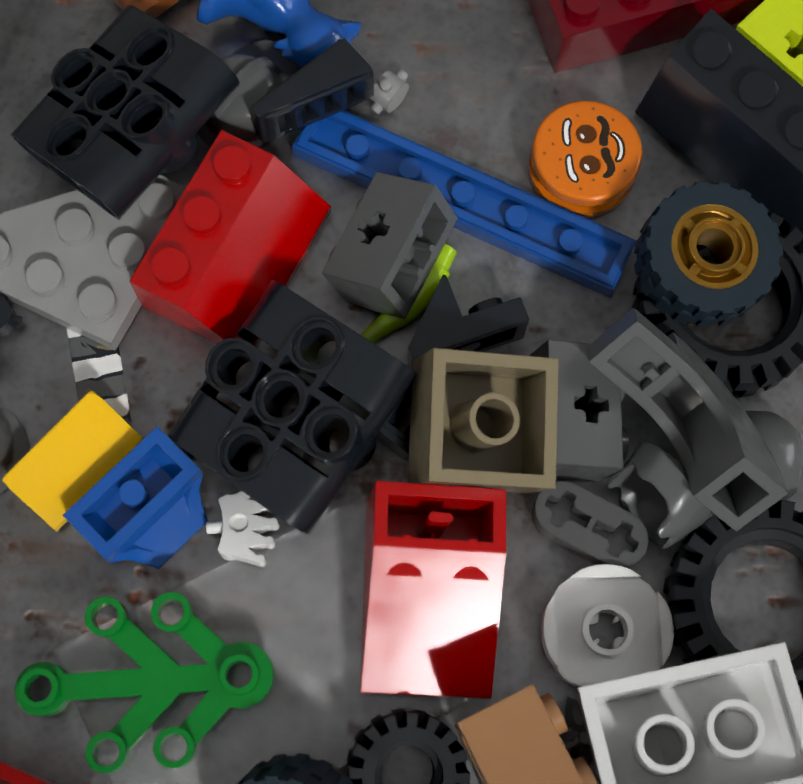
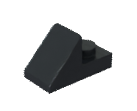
(484, 328)

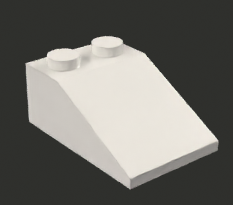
(699, 722)

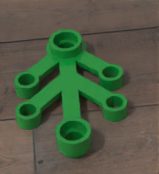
(157, 682)

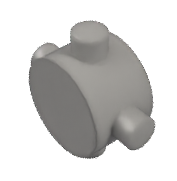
(389, 91)

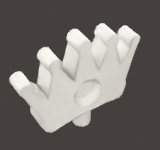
(242, 529)

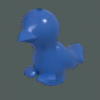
(304, 27)

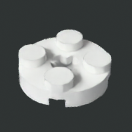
(577, 606)

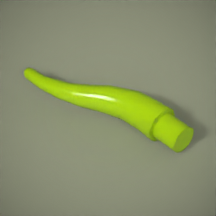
(386, 323)

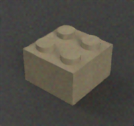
(484, 420)

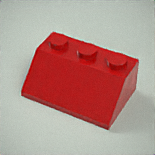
(228, 238)

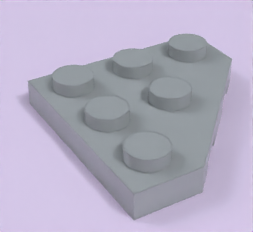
(77, 259)

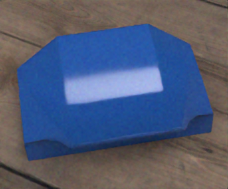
(143, 504)

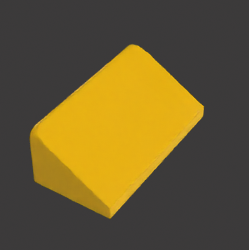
(71, 459)

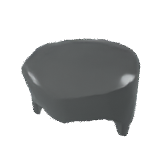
(659, 495)

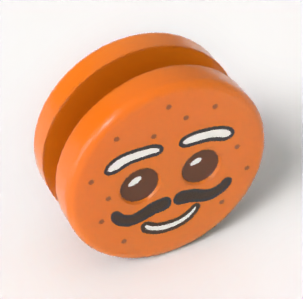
(585, 158)

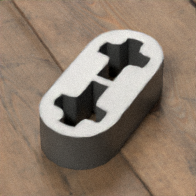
(596, 513)

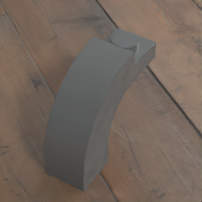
(715, 438)

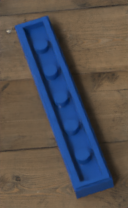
(482, 203)

